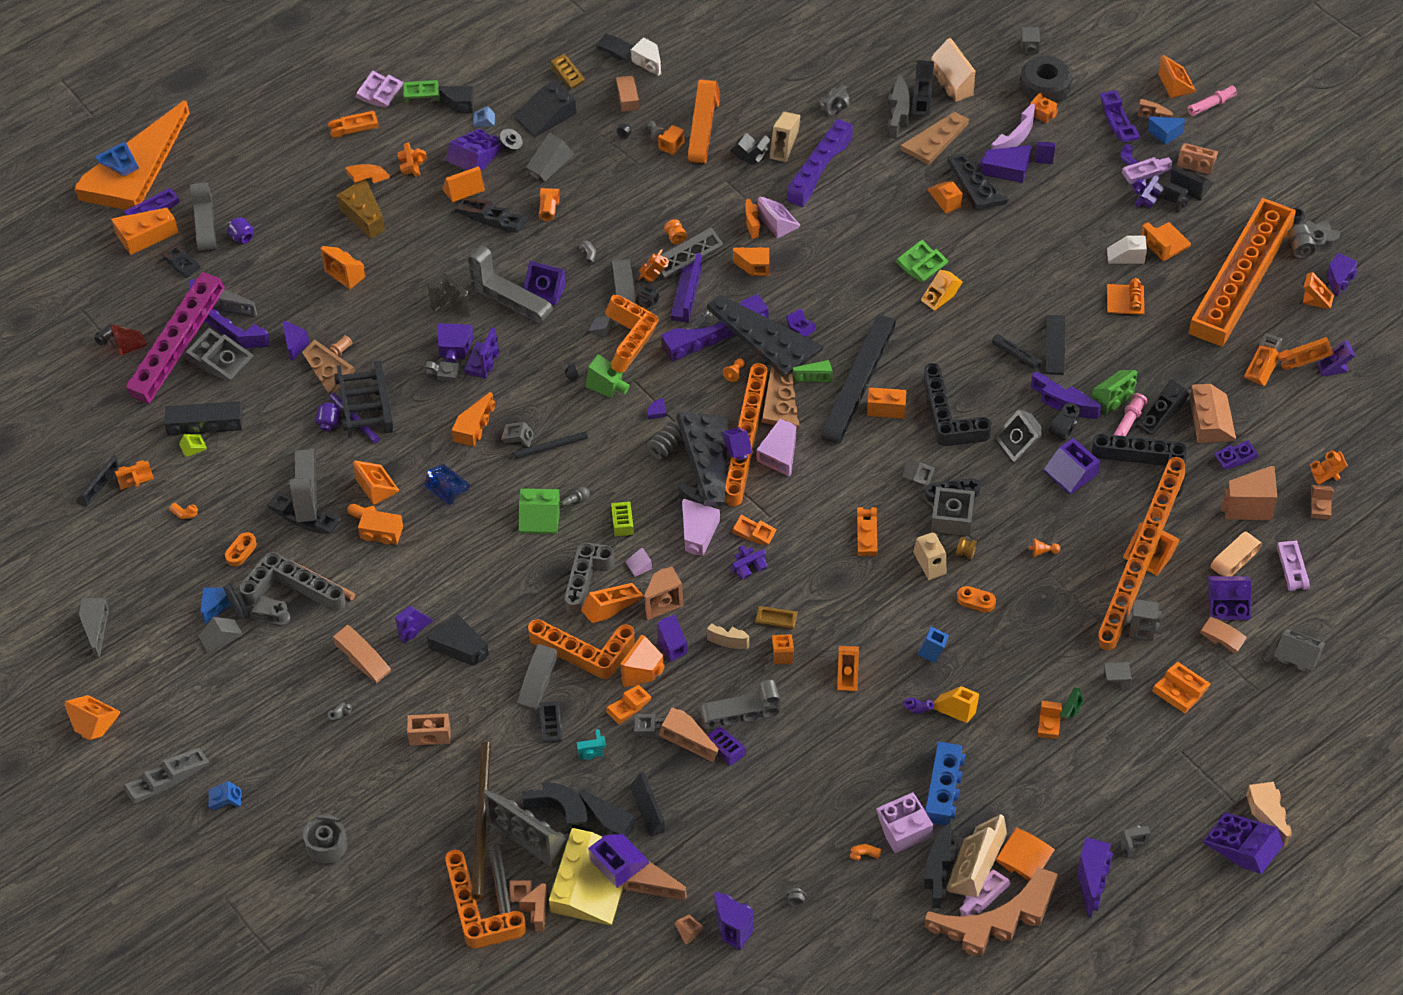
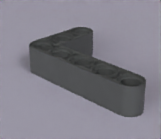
(502, 290)
(304, 486)
(278, 568)

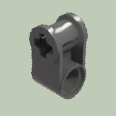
(270, 611)

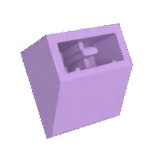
(905, 822)

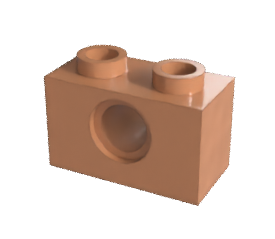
(428, 729)

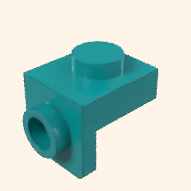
(592, 748)

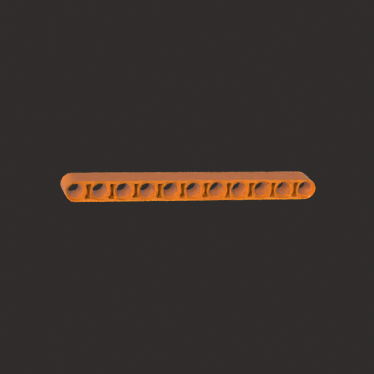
(1142, 561)

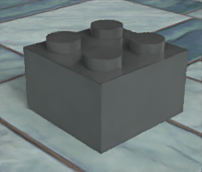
(952, 511)

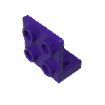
(482, 356)

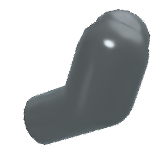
(587, 247)

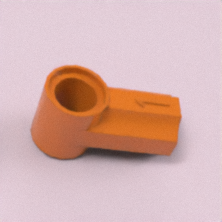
(548, 200)

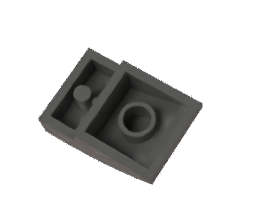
(218, 355)

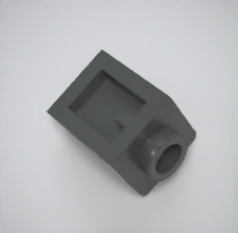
(517, 432)

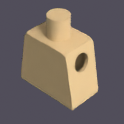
(928, 549)

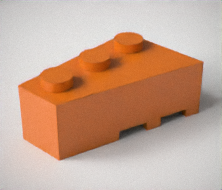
(144, 229)

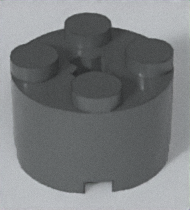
(325, 839)

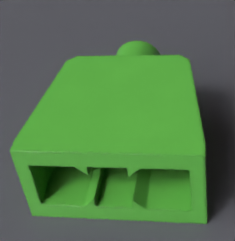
(604, 378)

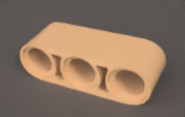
(1236, 555)

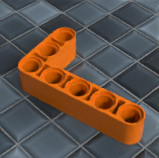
(706, 99)
(642, 327)
(581, 649)
(469, 907)

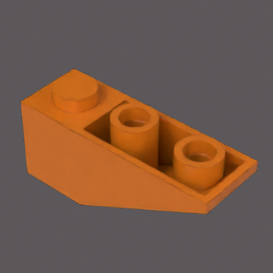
(471, 422)

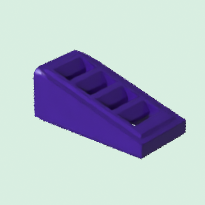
(735, 755)

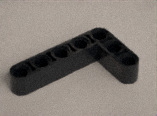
(947, 430)
(1139, 451)

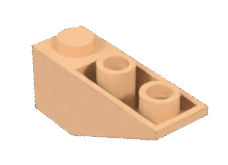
(1266, 807)

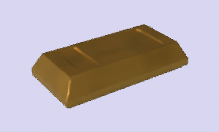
(776, 617)

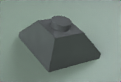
(1019, 434)

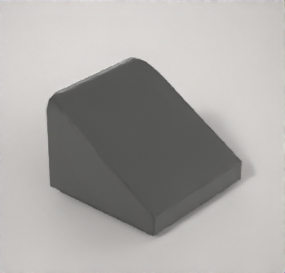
(601, 326)

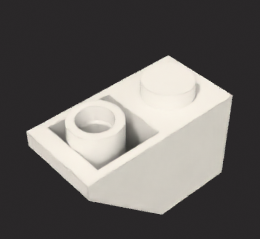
(647, 56)

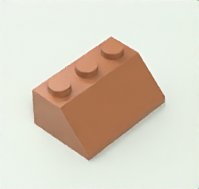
(1211, 414)

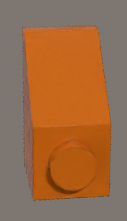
(947, 196)
(848, 668)

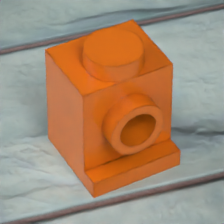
(1044, 108)
(671, 140)

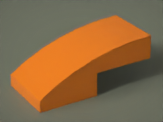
(752, 531)
(630, 704)

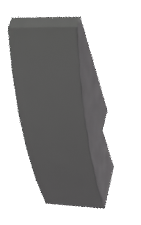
(537, 677)

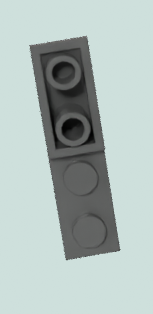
(899, 106)

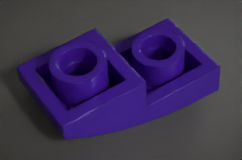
(1239, 455)

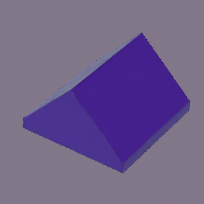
(545, 281)

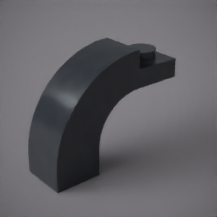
(923, 87)
(560, 798)

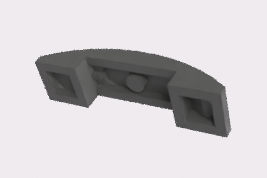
(623, 279)

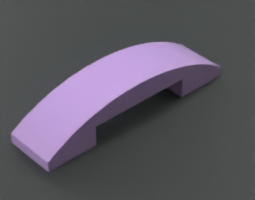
(1019, 133)

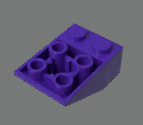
(473, 150)
(1245, 841)
(1092, 872)

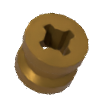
(966, 548)

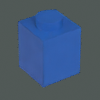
(933, 644)

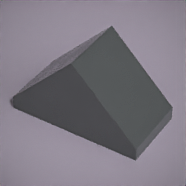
(219, 632)

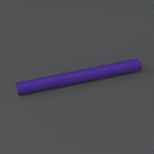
(366, 430)

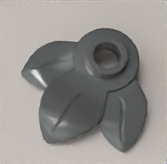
(1322, 232)

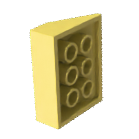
(580, 886)

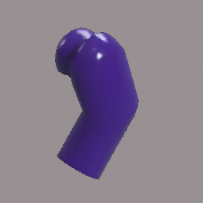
(1126, 154)
(917, 706)

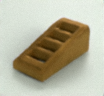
(558, 66)

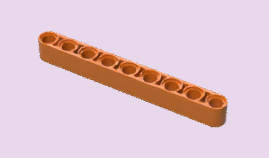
(748, 421)

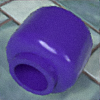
(240, 230)
(328, 416)

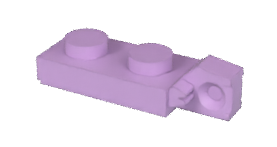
(1146, 169)
(992, 888)

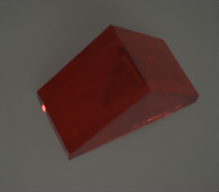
(127, 339)

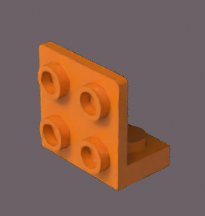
(1164, 240)

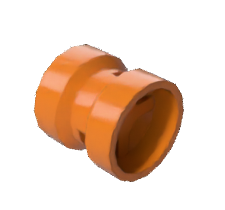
(675, 231)

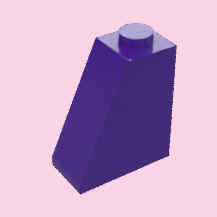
(1007, 163)

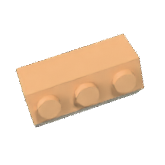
(954, 71)

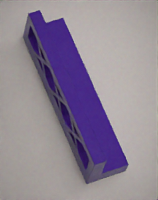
(687, 290)

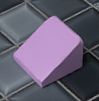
(639, 562)

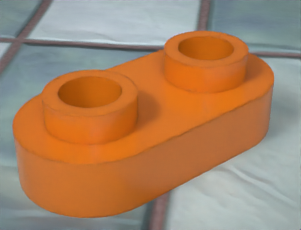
(239, 550)
(975, 599)

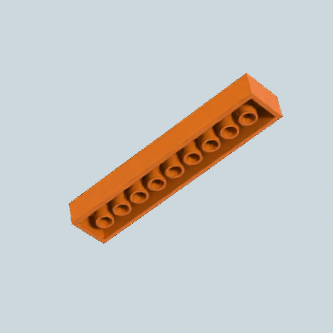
(1242, 272)

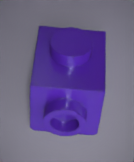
(798, 323)

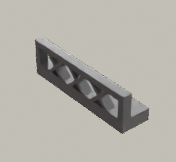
(689, 246)

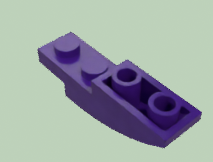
(1056, 396)

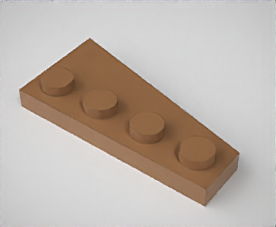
(935, 139)
(780, 400)

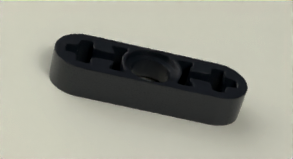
(958, 484)

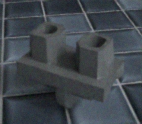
(837, 99)

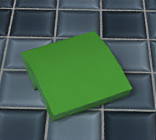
(921, 261)

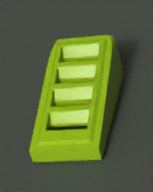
(622, 529)

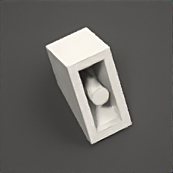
(1128, 251)

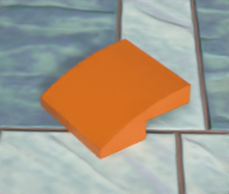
(364, 171)
(1181, 687)
(1024, 854)

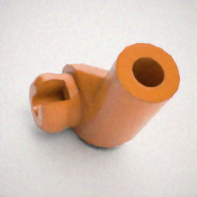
(864, 849)

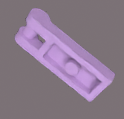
(1293, 565)

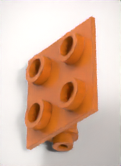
(1126, 298)

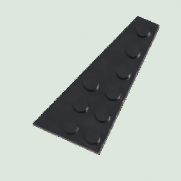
(706, 453)

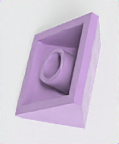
(776, 217)

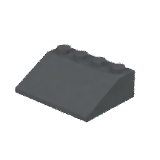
(524, 828)

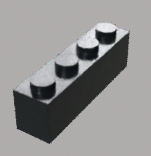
(203, 418)

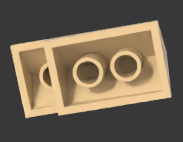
(977, 857)

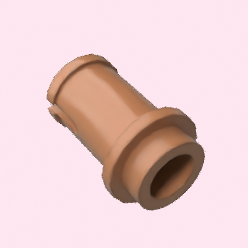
(341, 345)

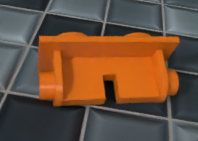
(655, 266)

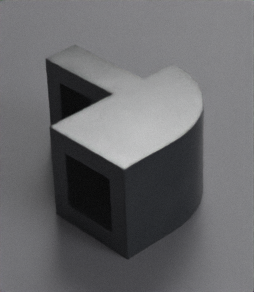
(749, 150)

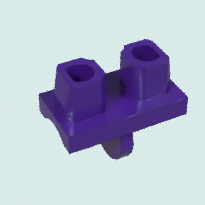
(1152, 187)
(741, 565)

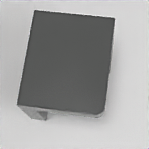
(918, 472)
(1118, 673)

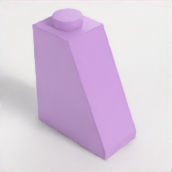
(778, 448)
(699, 526)

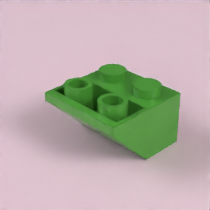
(1115, 390)

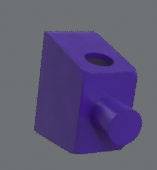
(454, 341)

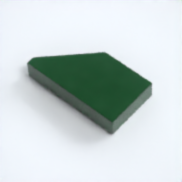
(1073, 704)

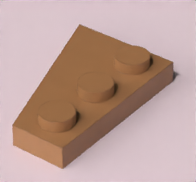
(325, 365)

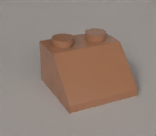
(663, 593)

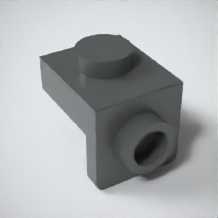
(1132, 837)

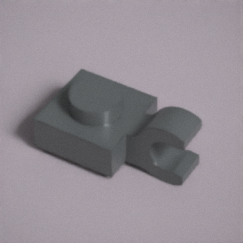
(445, 372)

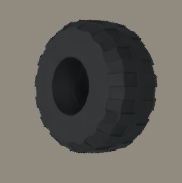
(1046, 76)

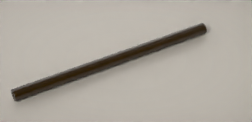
(481, 820)

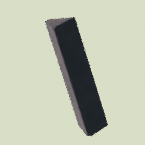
(98, 482)
(647, 805)

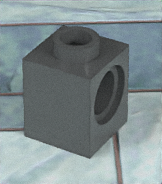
(1030, 40)

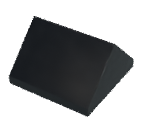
(1195, 184)

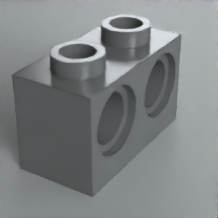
(1145, 620)

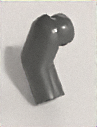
(339, 711)

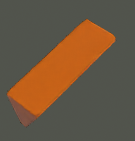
(1262, 365)

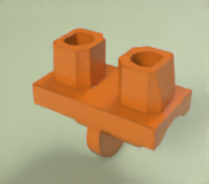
(412, 160)
(1329, 468)
(134, 474)

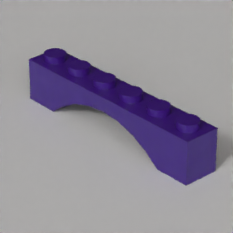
(806, 179)
(682, 342)

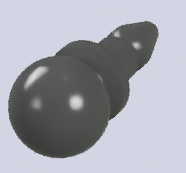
(578, 495)

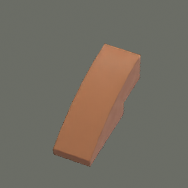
(627, 93)
(361, 654)

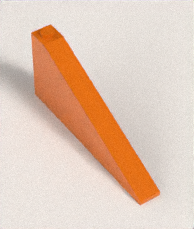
(149, 150)

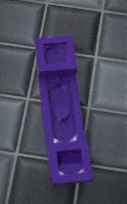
(1117, 118)

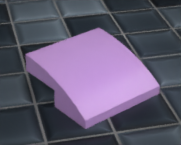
(379, 89)

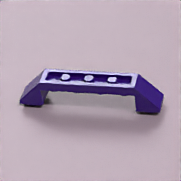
(250, 338)

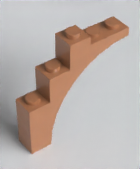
(1002, 922)

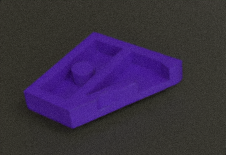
(410, 623)

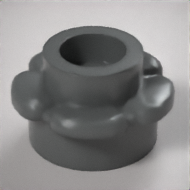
(796, 897)

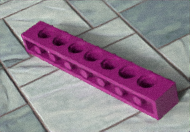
(175, 337)

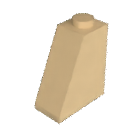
(784, 136)

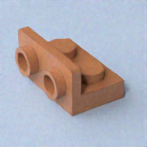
(1197, 158)

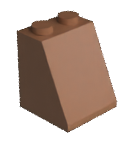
(1251, 496)

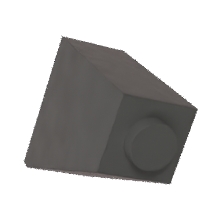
(549, 157)

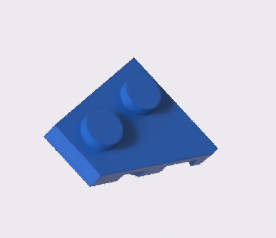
(118, 159)

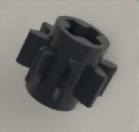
(647, 296)

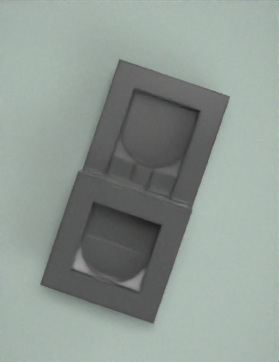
(648, 725)

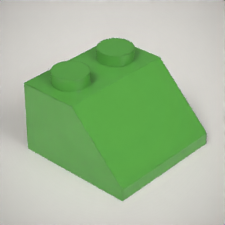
(539, 511)

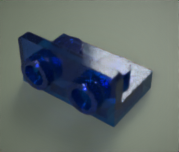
(445, 483)

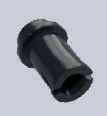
(103, 336)

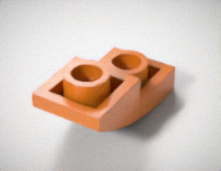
(751, 219)

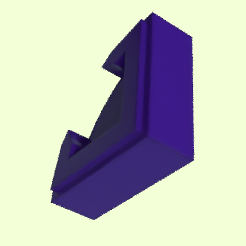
(657, 409)

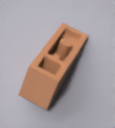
(686, 733)
(655, 882)

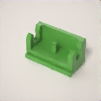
(421, 89)

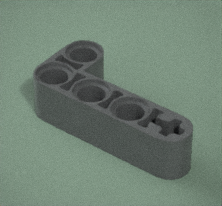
(203, 216)
(599, 558)
(742, 708)

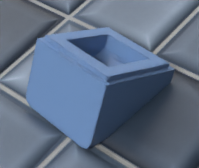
(484, 118)

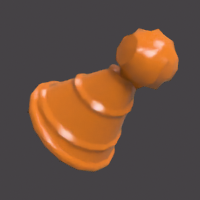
(732, 372)
(1040, 548)

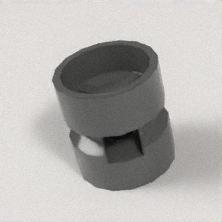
(1301, 241)

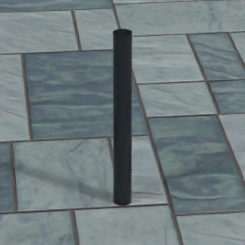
(551, 444)

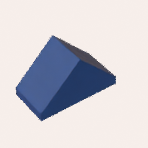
(1166, 128)
(213, 603)

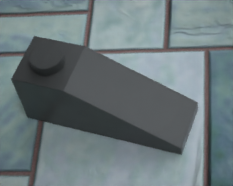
(94, 616)

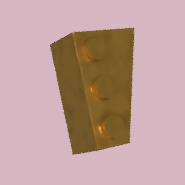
(361, 208)

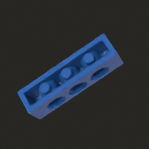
(946, 755)

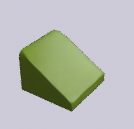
(192, 444)

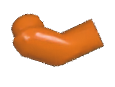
(356, 511)
(181, 513)

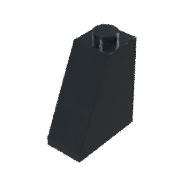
(458, 642)

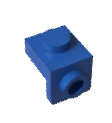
(224, 794)

